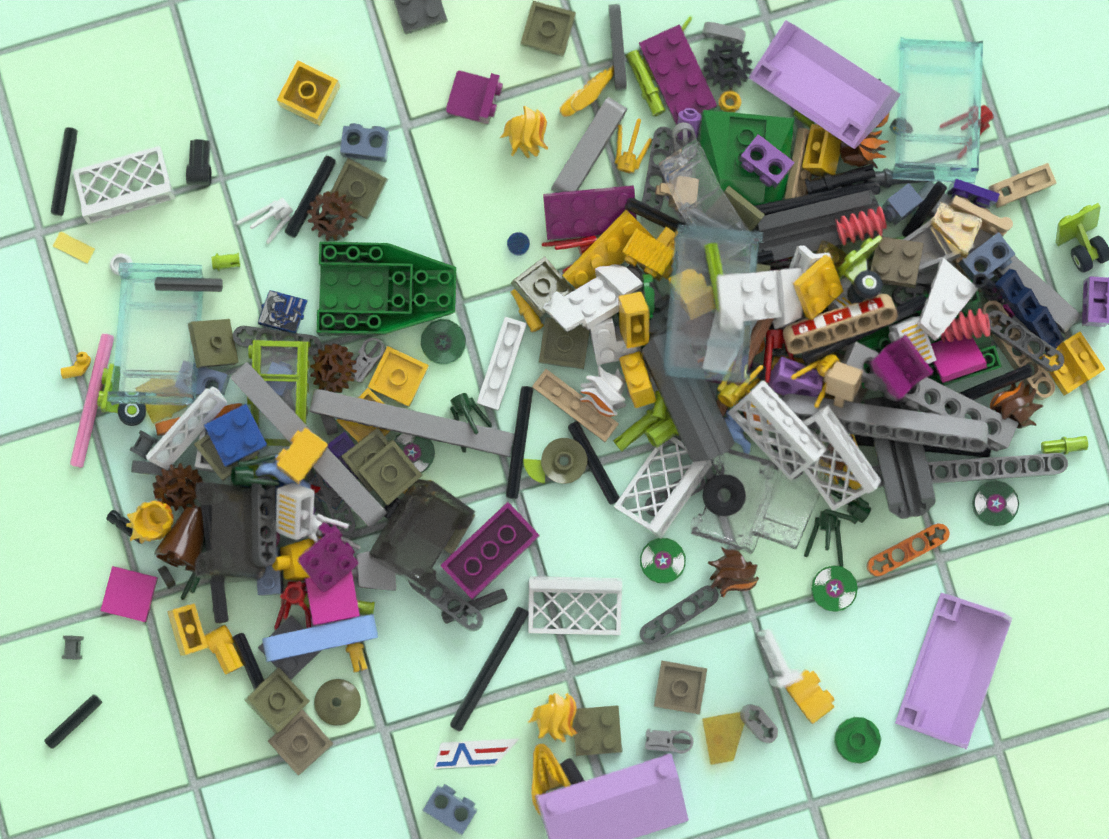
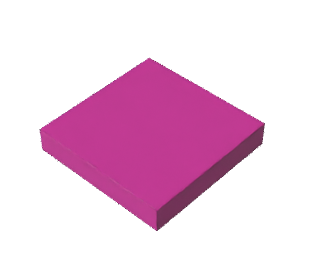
(957, 358)
(129, 594)
(334, 604)

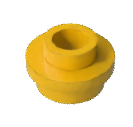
(729, 95)

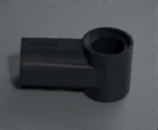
(199, 168)

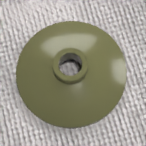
(564, 448)
(349, 699)

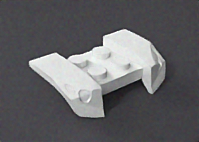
(757, 298)
(593, 300)

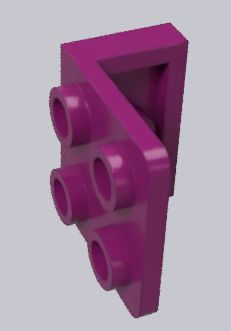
(474, 96)
(900, 366)
(328, 558)

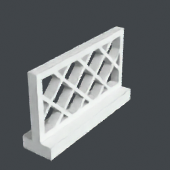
(124, 202)
(784, 424)
(848, 453)
(676, 499)
(575, 585)
(783, 675)

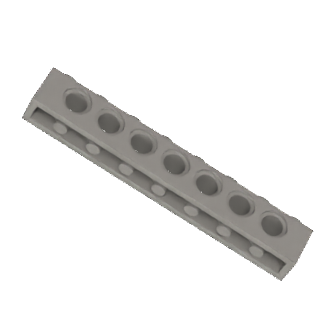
(1001, 430)

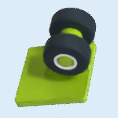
(1076, 227)
(864, 282)
(128, 413)

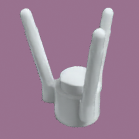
(278, 209)
(319, 519)

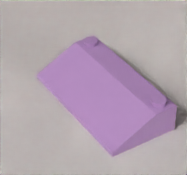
(823, 85)
(954, 670)
(617, 803)

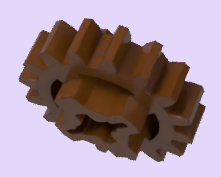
(329, 206)
(333, 368)
(178, 485)

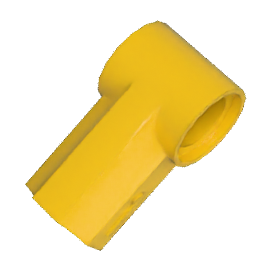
(221, 644)

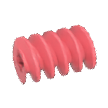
(860, 226)
(967, 326)

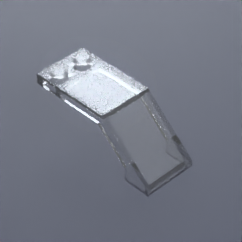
(697, 190)
(790, 504)

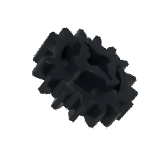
(734, 71)

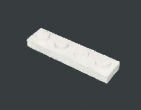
(501, 363)

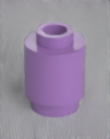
(693, 118)

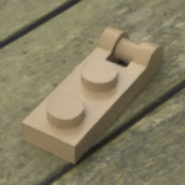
(1024, 184)
(991, 224)

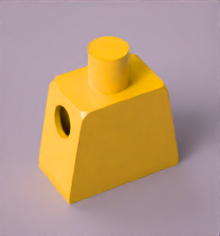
(289, 560)

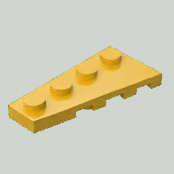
(604, 251)

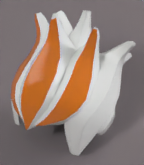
(605, 392)

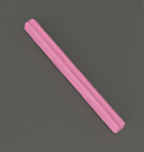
(90, 405)

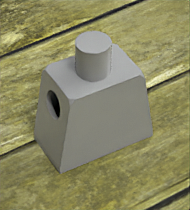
(372, 574)

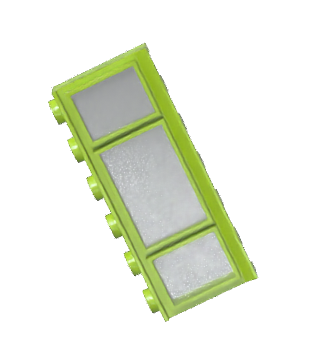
(285, 369)

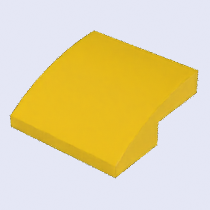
(1079, 364)

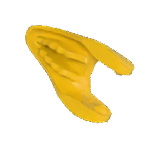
(588, 94)
(546, 773)

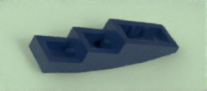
(1028, 309)

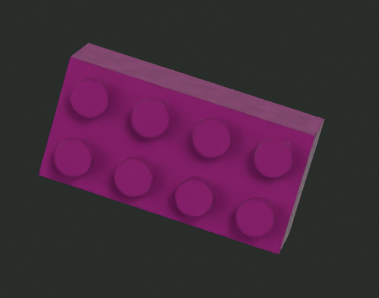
(490, 550)

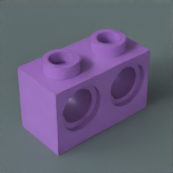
(770, 157)
(1095, 302)
(807, 384)

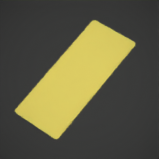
(73, 247)

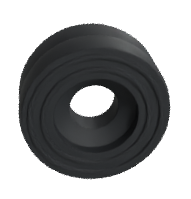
(736, 490)

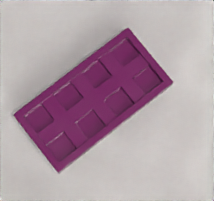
(677, 72)
(584, 211)

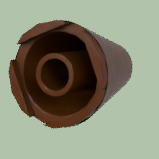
(184, 540)

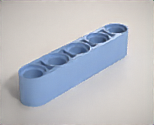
(320, 638)

